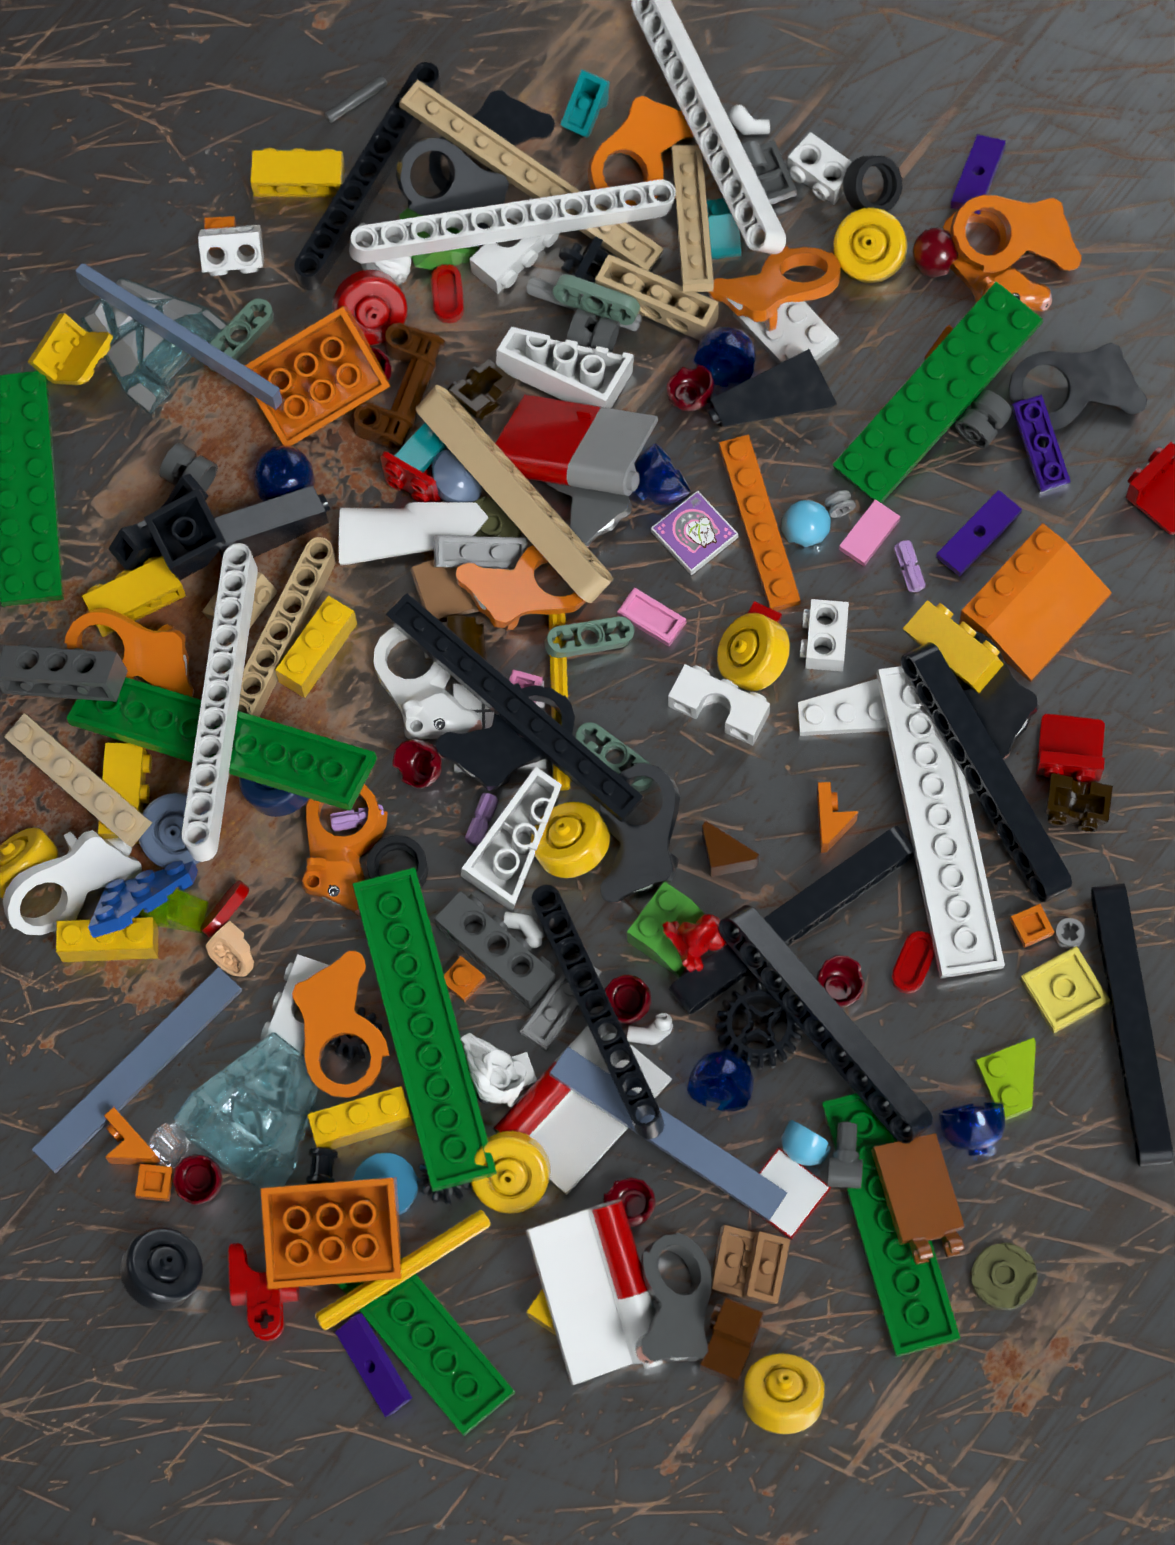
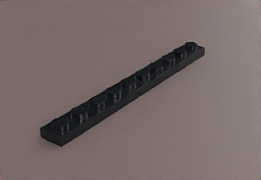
(514, 707)

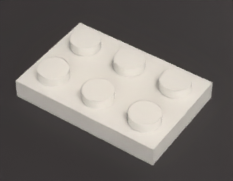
(795, 332)

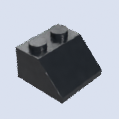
(186, 534)

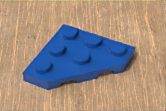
(146, 891)

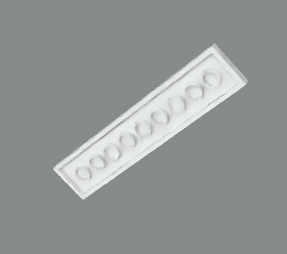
(941, 835)

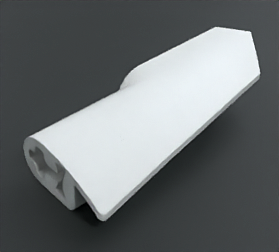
(393, 532)

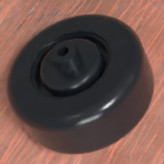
(161, 1268)

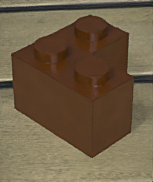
(732, 1340)

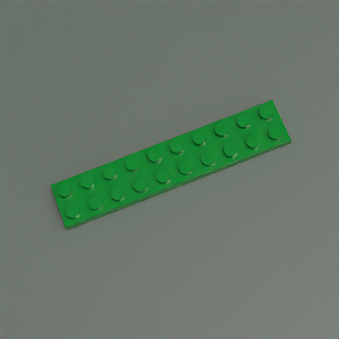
(260, 749)
(423, 1028)

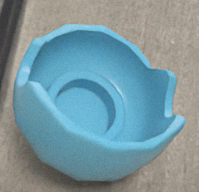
(806, 523)
(804, 1145)

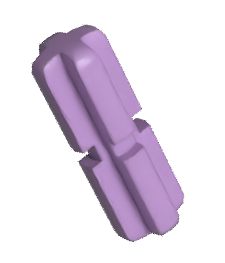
(912, 572)
(483, 814)
(349, 819)

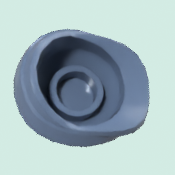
(453, 479)

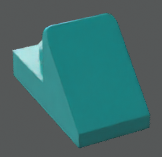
(587, 99)
(723, 230)

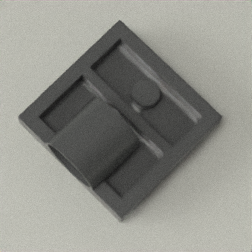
(770, 170)

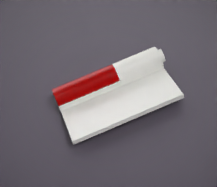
(567, 1124)
(593, 1289)

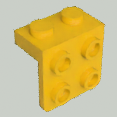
(69, 352)

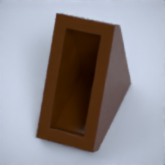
(725, 853)

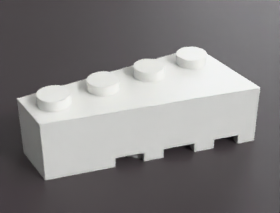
(565, 368)
(505, 852)

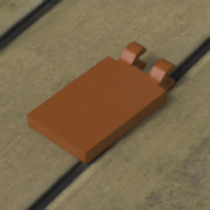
(920, 1195)

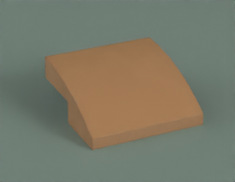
(440, 591)
(749, 1264)

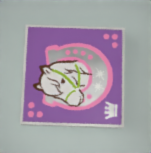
(694, 532)

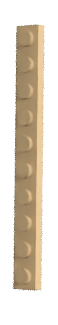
(520, 169)

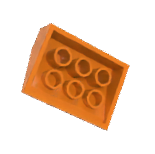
(319, 376)
(1036, 602)
(331, 1232)

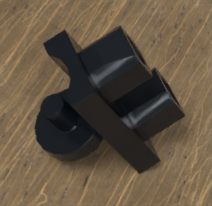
(592, 255)

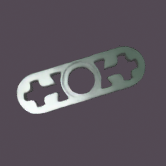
(578, 286)
(260, 325)
(565, 633)
(613, 743)

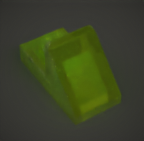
(180, 912)

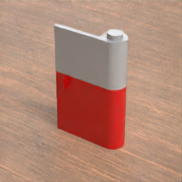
(576, 444)

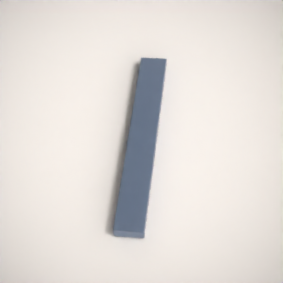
(179, 336)
(137, 1069)
(676, 1138)

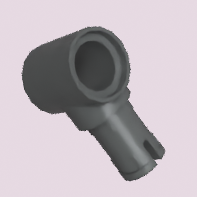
(845, 1165)

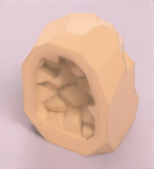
(230, 950)

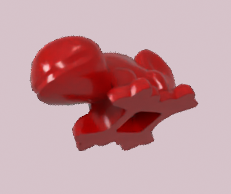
(695, 939)

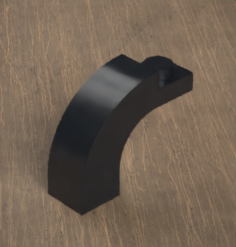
(135, 542)

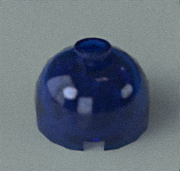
(727, 355)
(282, 472)
(659, 478)
(722, 1080)
(973, 1126)

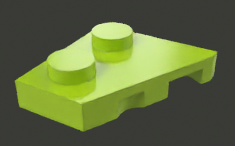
(1010, 1077)

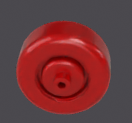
(373, 301)

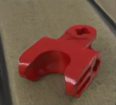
(251, 1289)

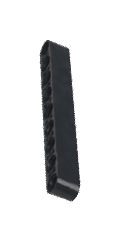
(361, 187)
(986, 772)
(799, 915)
(602, 1022)
(826, 1024)
(1131, 1025)

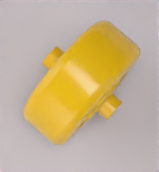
(870, 245)
(753, 651)
(572, 840)
(23, 852)
(520, 1169)
(783, 1393)

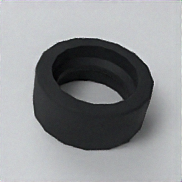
(891, 183)
(393, 843)

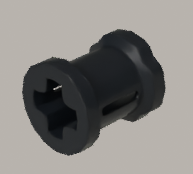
(321, 1165)

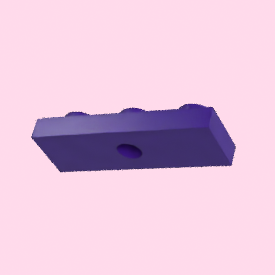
(978, 170)
(1045, 462)
(988, 520)
(373, 1365)

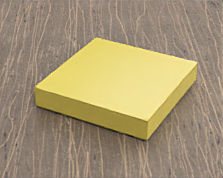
(1065, 989)

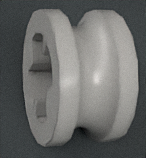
(840, 504)
(1070, 923)

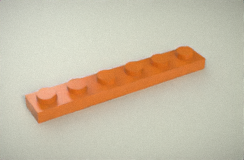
(759, 523)

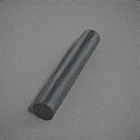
(355, 99)

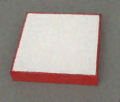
(803, 1194)

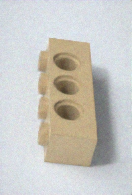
(660, 298)

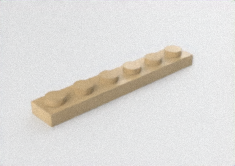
(692, 219)
(78, 780)

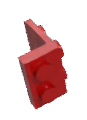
(406, 477)
(1154, 488)
(1071, 747)

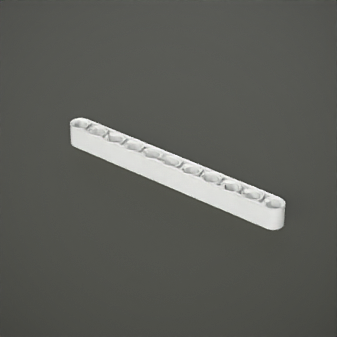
(710, 125)
(501, 230)
(223, 712)

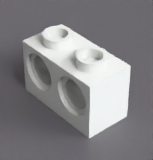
(827, 164)
(229, 240)
(829, 635)

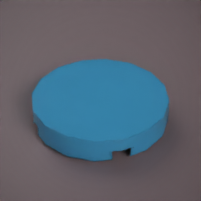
(391, 1165)

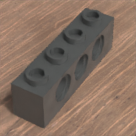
(61, 673)
(527, 987)

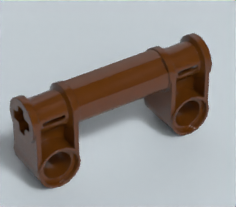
(411, 390)

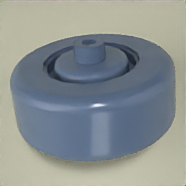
(163, 838)

